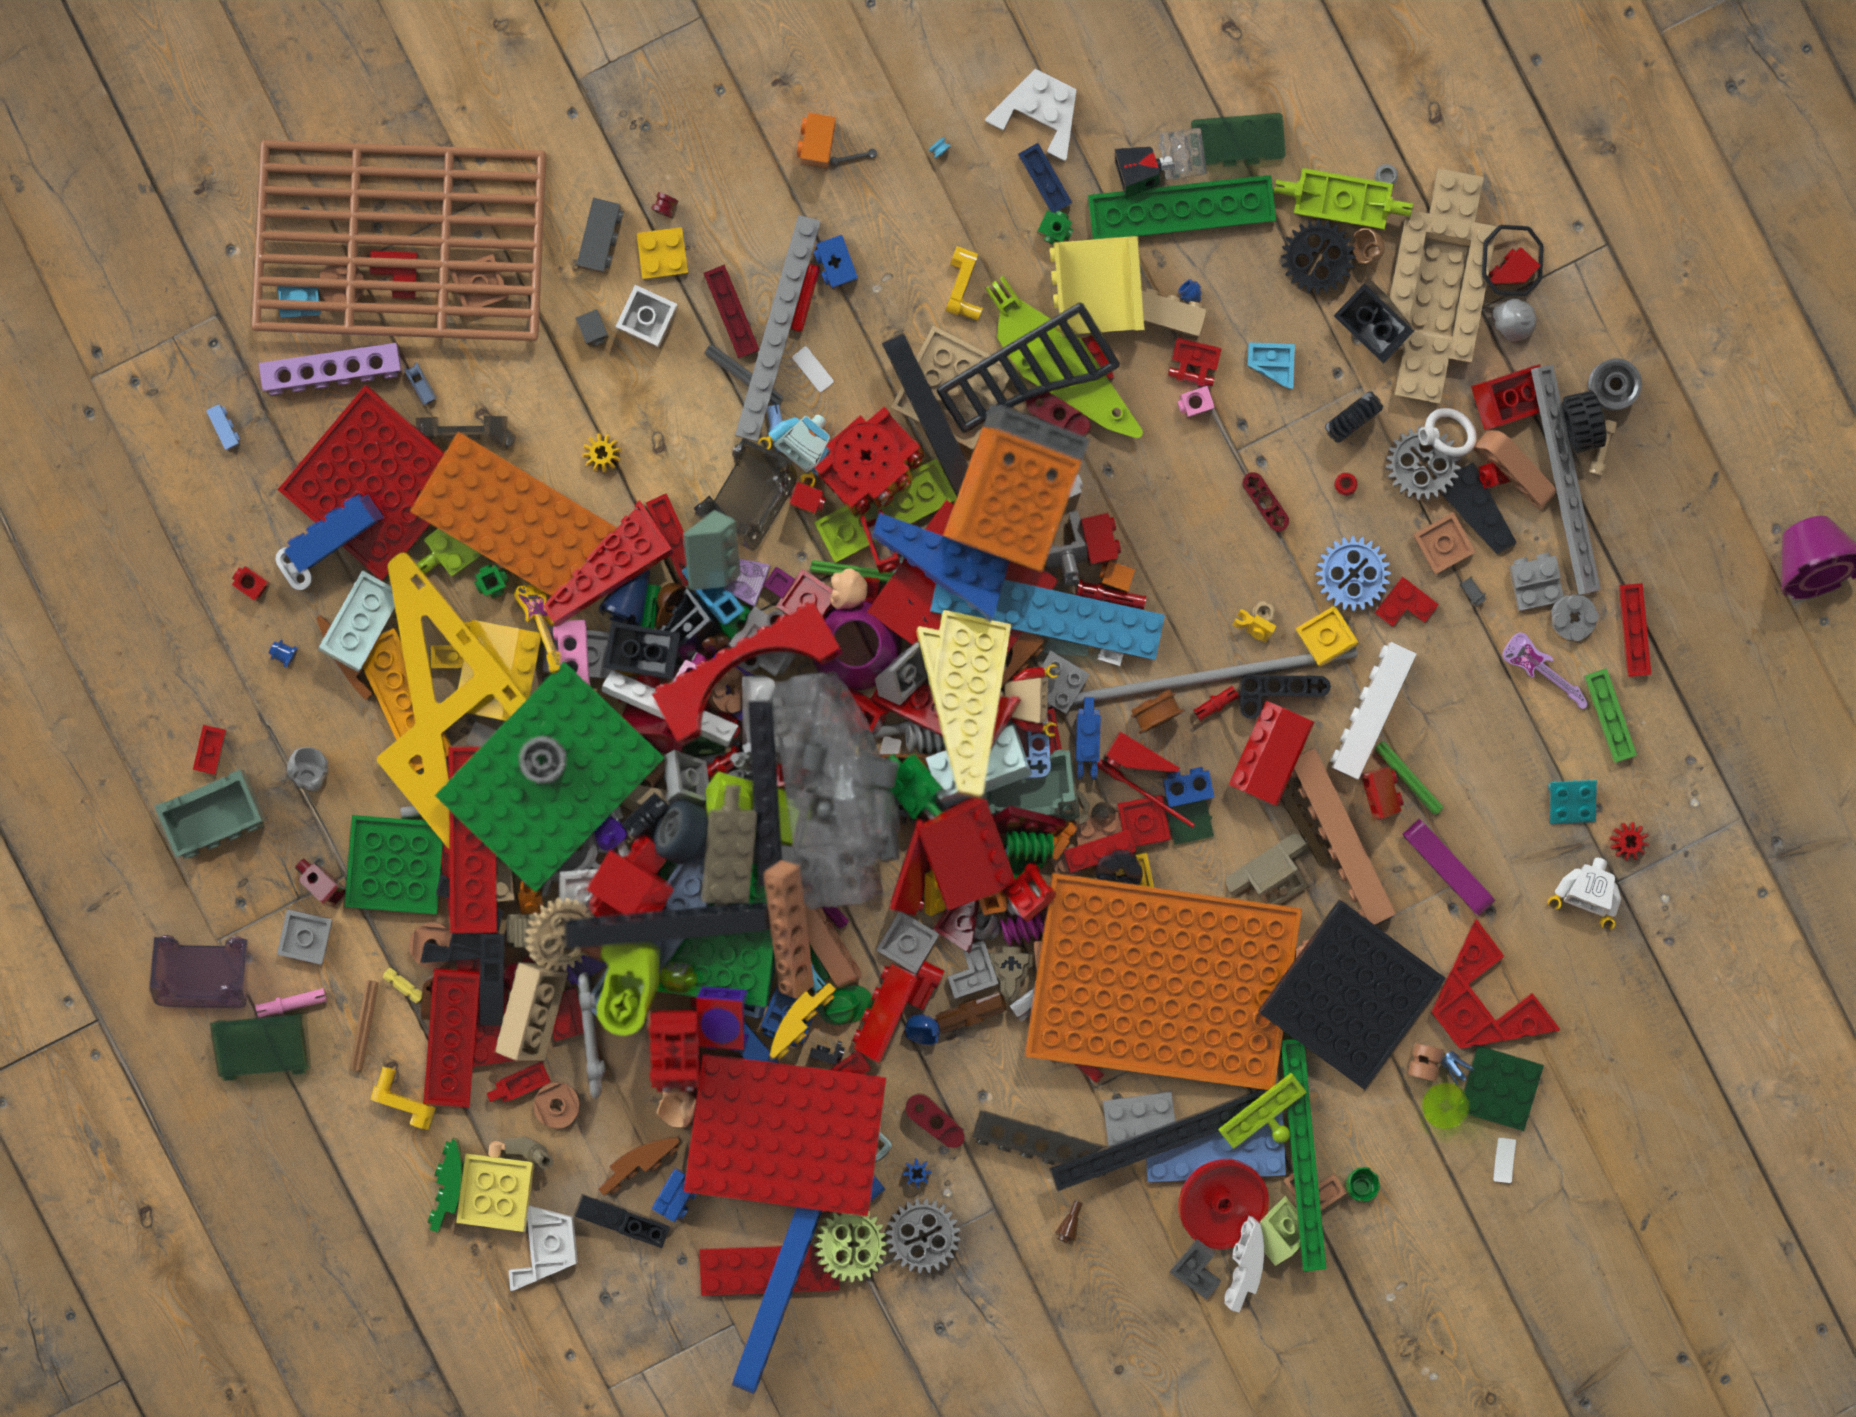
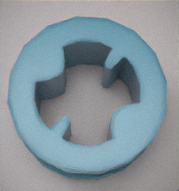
(939, 148)

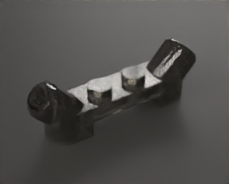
(494, 428)

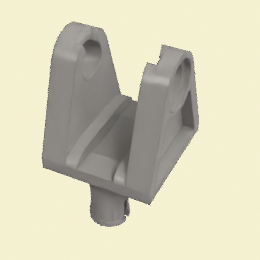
(1071, 554)

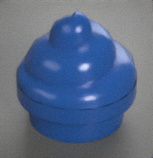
(1190, 291)

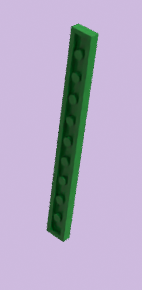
(1304, 1161)

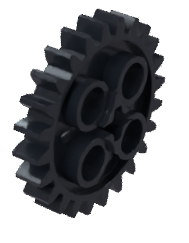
(1336, 267)

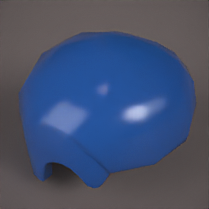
(922, 1029)

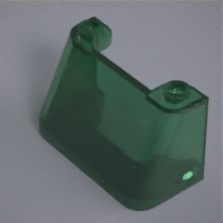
(261, 1045)

